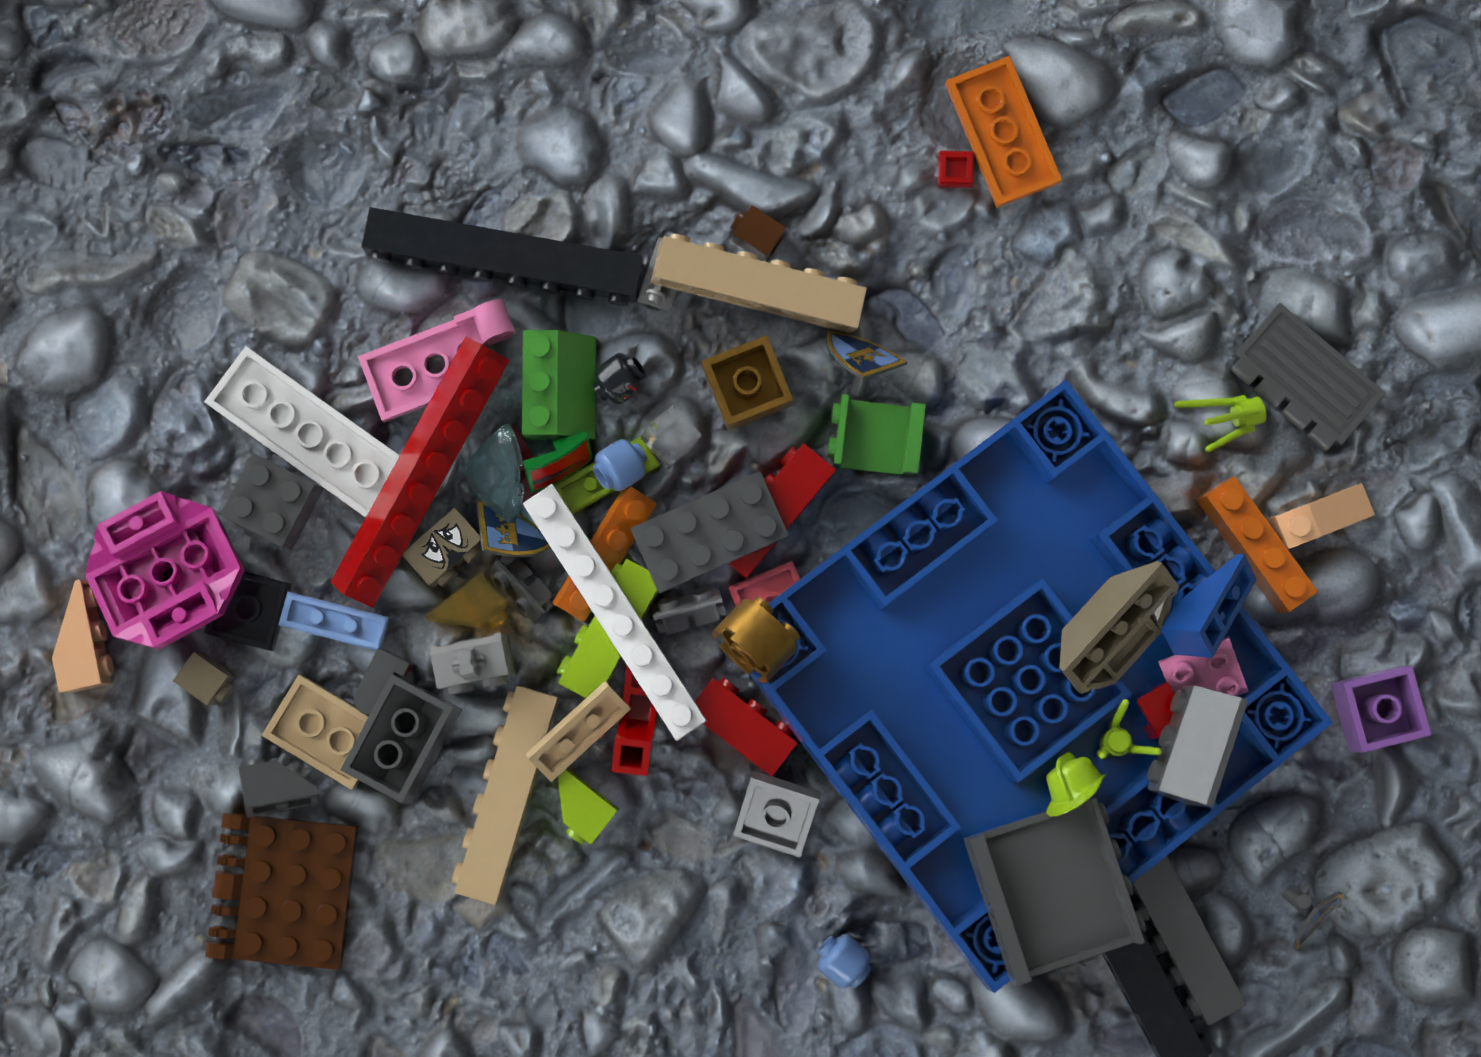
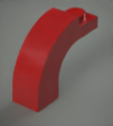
(635, 731)

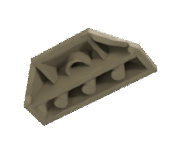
(1116, 626)

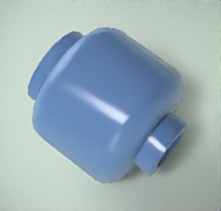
(619, 465)
(844, 961)

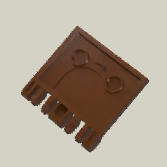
(289, 893)

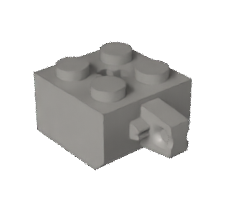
(473, 662)

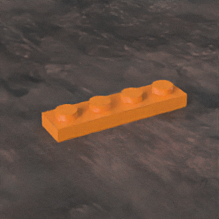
(611, 542)

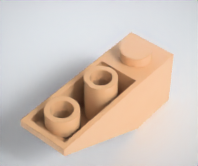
(80, 649)

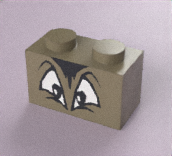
(444, 549)

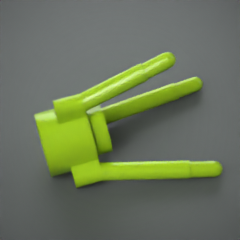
(1244, 413)
(1118, 741)

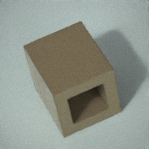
(205, 679)

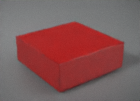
(955, 169)

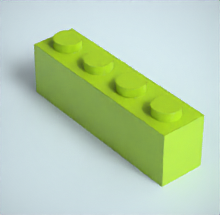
(596, 655)

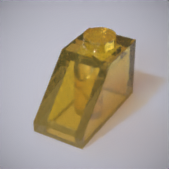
(473, 605)

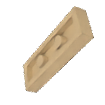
(578, 731)

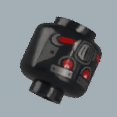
(619, 378)

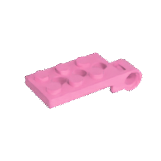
(486, 324)

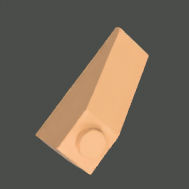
(1322, 516)

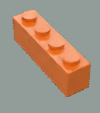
(1251, 534)

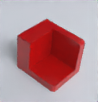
(1156, 709)

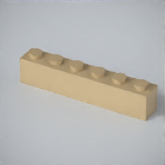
(758, 284)
(506, 796)

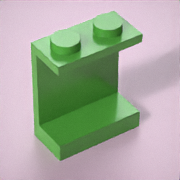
(877, 437)

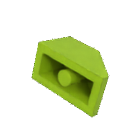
(583, 808)

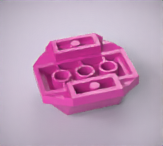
(137, 550)

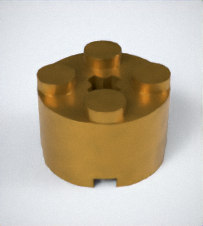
(757, 638)

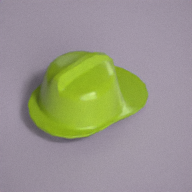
(1072, 783)

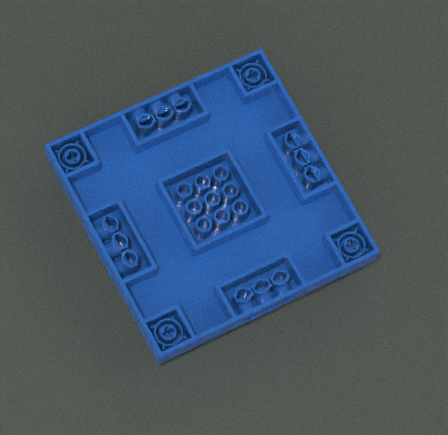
(938, 651)

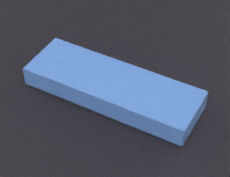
(334, 621)

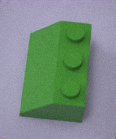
(558, 384)

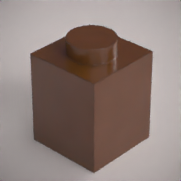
(757, 233)

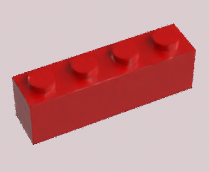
(792, 492)

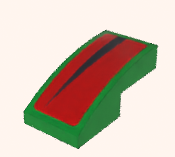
(551, 468)

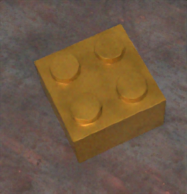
(747, 383)

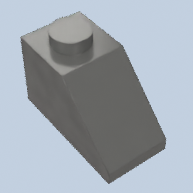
(274, 788)

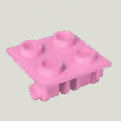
(1216, 673)

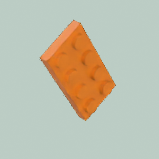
(1003, 132)

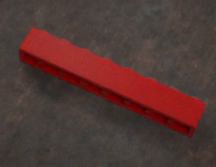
(419, 472)

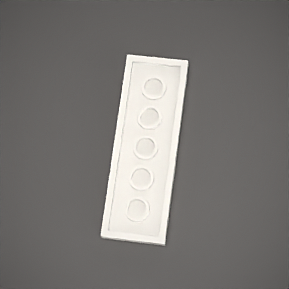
(303, 430)

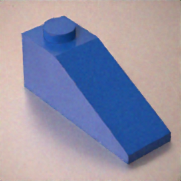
(1208, 611)

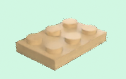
(317, 728)

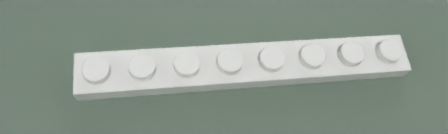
(615, 612)

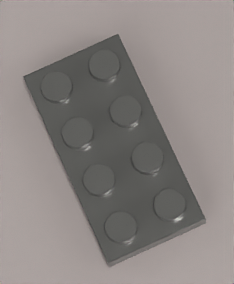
(709, 532)

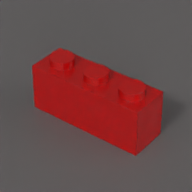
(745, 726)

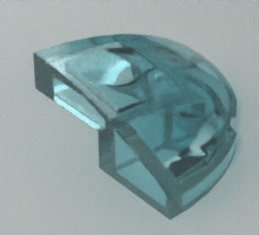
(496, 474)

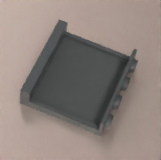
(1054, 890)

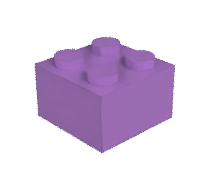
(1380, 709)

